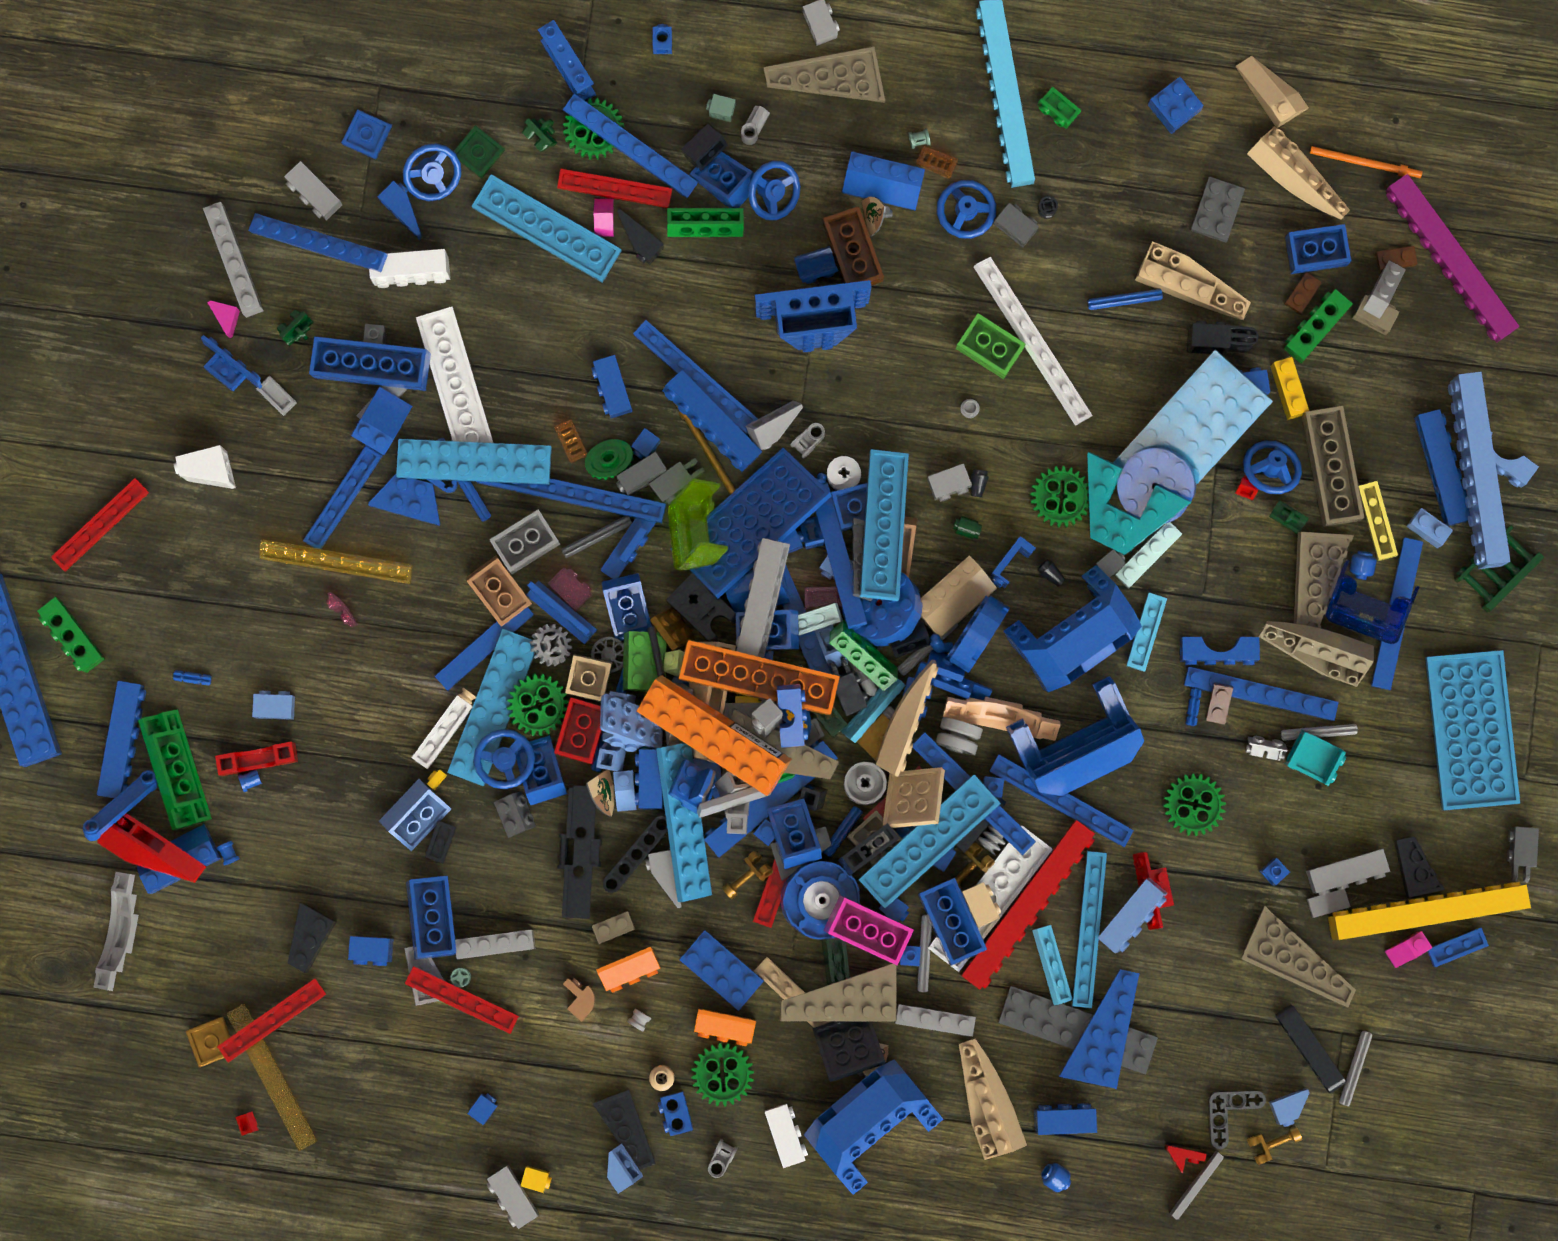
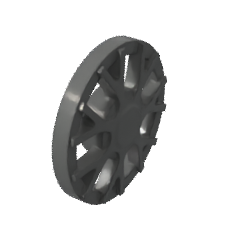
(609, 653)

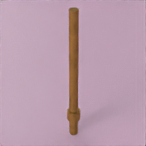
(709, 453)

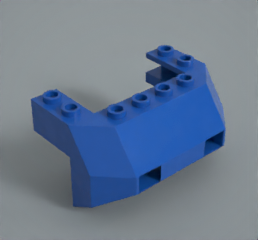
(1081, 638)
(1085, 753)
(865, 1117)

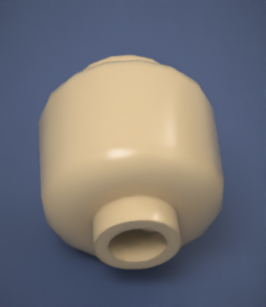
(664, 1084)

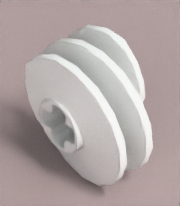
(847, 464)

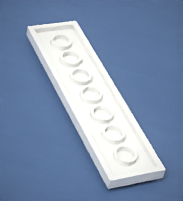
(454, 377)
(1006, 881)

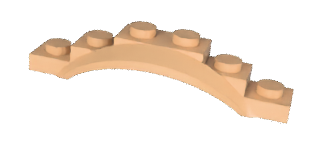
(999, 715)

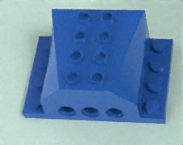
(814, 315)

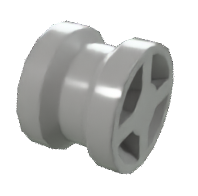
(639, 1020)

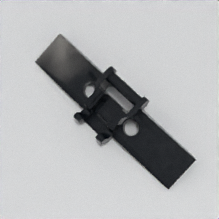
(586, 853)

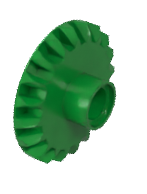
(608, 458)

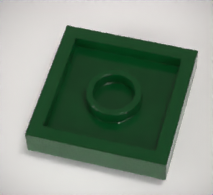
(478, 152)

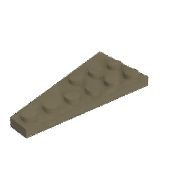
(843, 74)
(1317, 574)
(804, 760)
(1287, 956)
(857, 998)

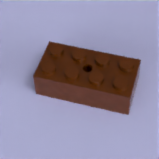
(848, 232)

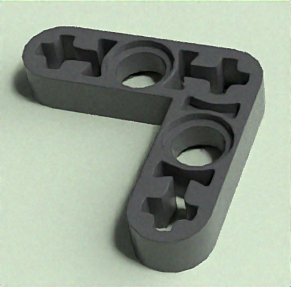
(1226, 1105)

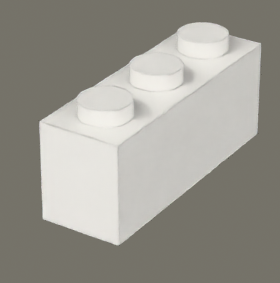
(786, 1135)

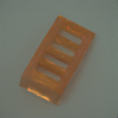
(946, 158)
(563, 426)

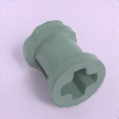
(919, 138)

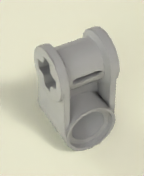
(808, 440)
(722, 1157)

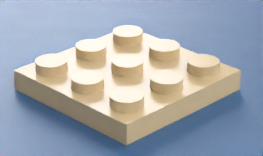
(914, 798)

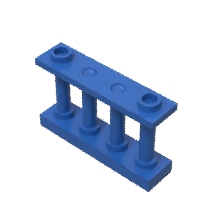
(566, 61)

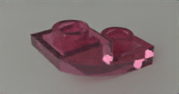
(338, 606)

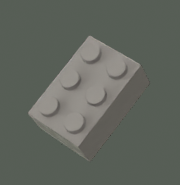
(524, 542)

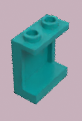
(1315, 757)

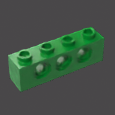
(705, 222)
(1301, 350)
(92, 655)
(863, 655)

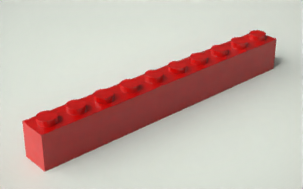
(1028, 903)

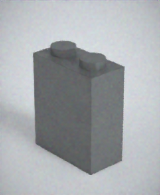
(640, 475)

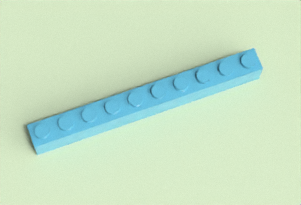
(1006, 93)

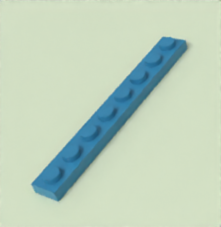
(1089, 929)

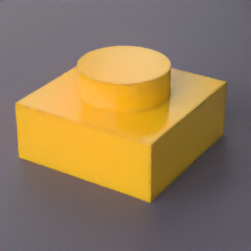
(436, 778)

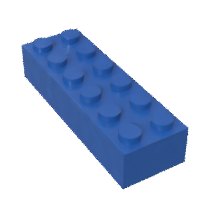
(370, 363)

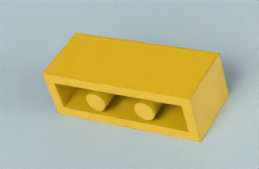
(1289, 388)

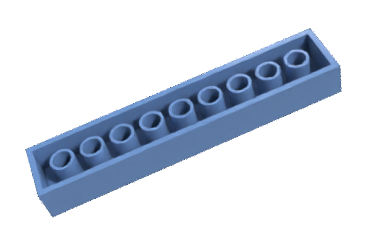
(1479, 470)

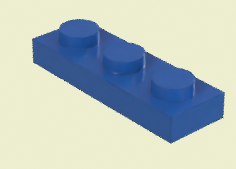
(1457, 947)

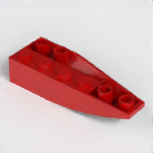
(148, 849)

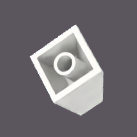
(206, 467)

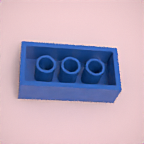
(431, 917)
(721, 970)

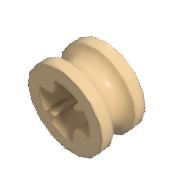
(467, 696)

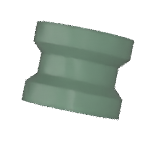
(457, 977)

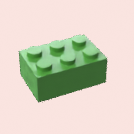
(990, 346)
(638, 661)

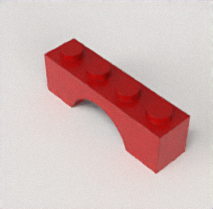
(256, 759)

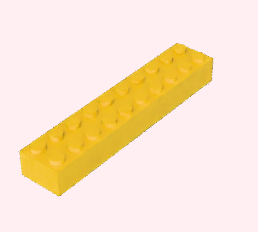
(1432, 911)

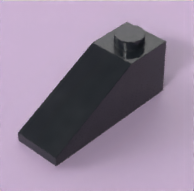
(643, 242)
(868, 849)

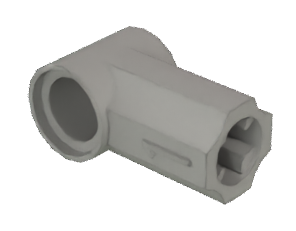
(754, 124)

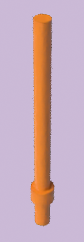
(1402, 170)

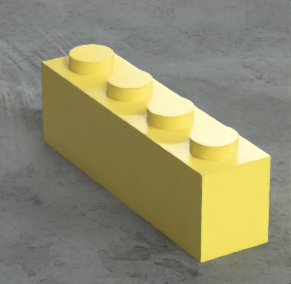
(1377, 521)

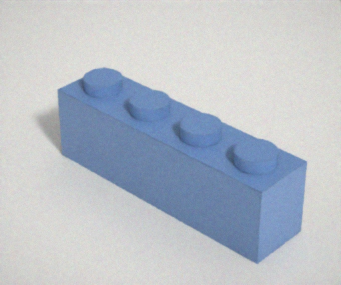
(1132, 916)

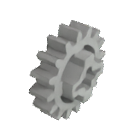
(542, 645)

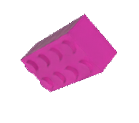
(868, 930)

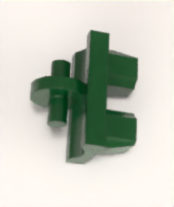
(534, 127)
(296, 329)
(1288, 517)

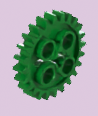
(575, 126)
(1043, 495)
(531, 688)
(1197, 787)
(740, 1073)

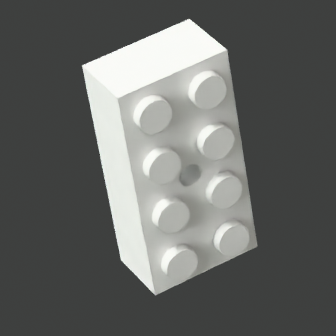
(413, 268)

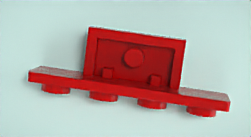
(1160, 877)

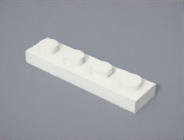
(442, 732)

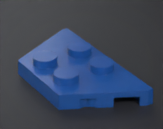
(408, 498)

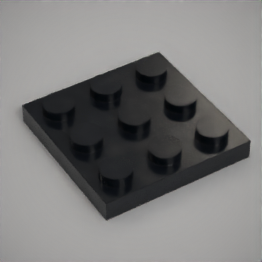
(848, 1048)

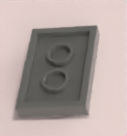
(1217, 209)

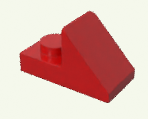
(1179, 1156)

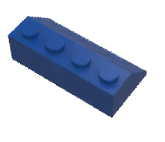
(887, 180)
(197, 844)
(952, 921)

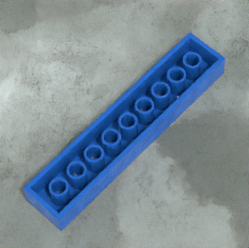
(20, 692)

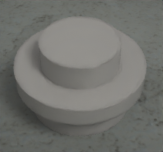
(969, 408)

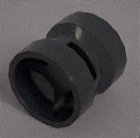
(1047, 207)

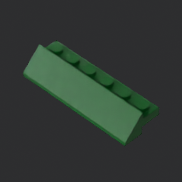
(174, 769)

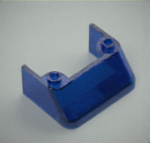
(1367, 613)

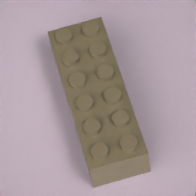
(1332, 466)

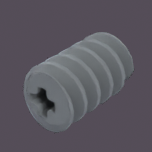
(991, 839)

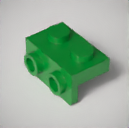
(1059, 108)

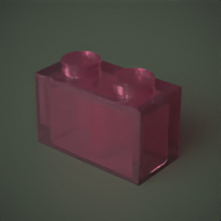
(570, 589)
(820, 597)

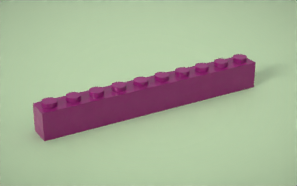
(1451, 258)

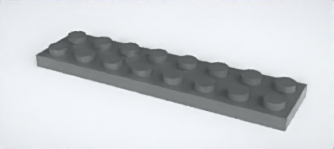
(1066, 1025)

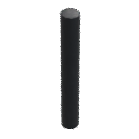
(656, 651)

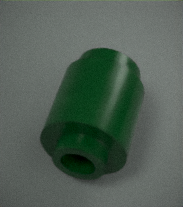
(967, 527)

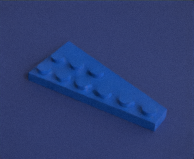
(1102, 1044)

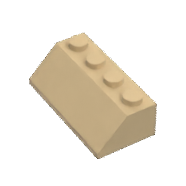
(955, 596)

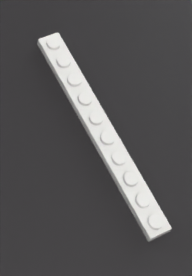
(1034, 342)

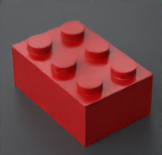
(580, 732)

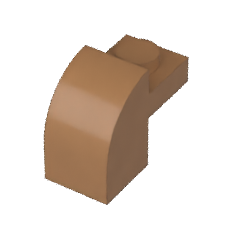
(585, 999)

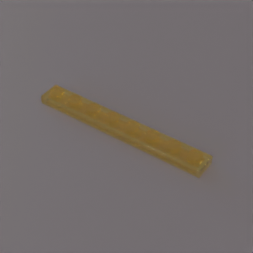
(336, 561)
(275, 1083)

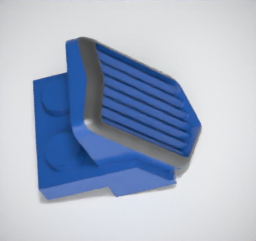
(693, 785)

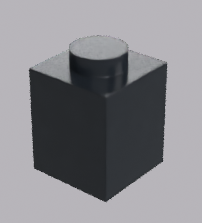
(813, 796)

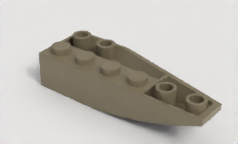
(1322, 650)

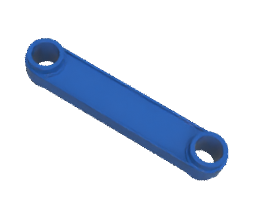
(120, 805)

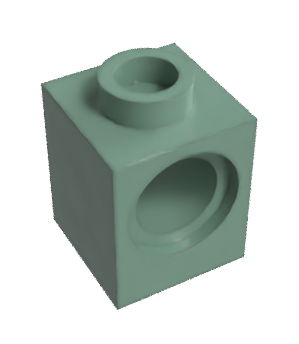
(721, 107)

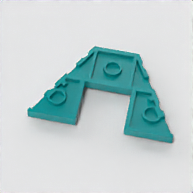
(1116, 527)

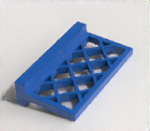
(560, 612)

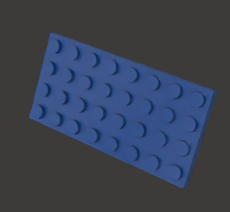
(763, 507)

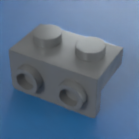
(514, 814)

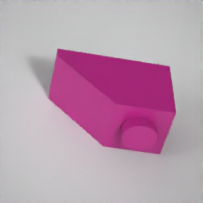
(1408, 949)

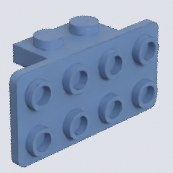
(627, 727)

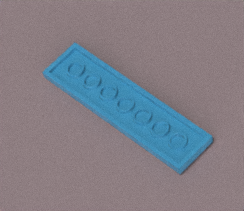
(546, 228)
(474, 461)
(884, 525)
(489, 712)
(684, 830)
(929, 842)

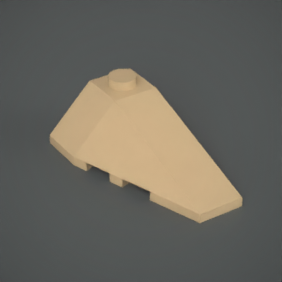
(1275, 95)

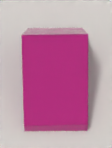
(604, 217)
(226, 316)

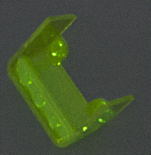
(689, 526)

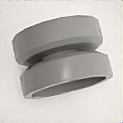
(958, 736)
(876, 780)

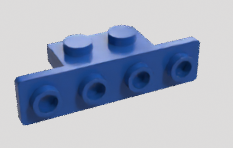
(226, 369)
(627, 547)
(964, 689)

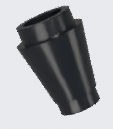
(978, 480)
(1051, 572)

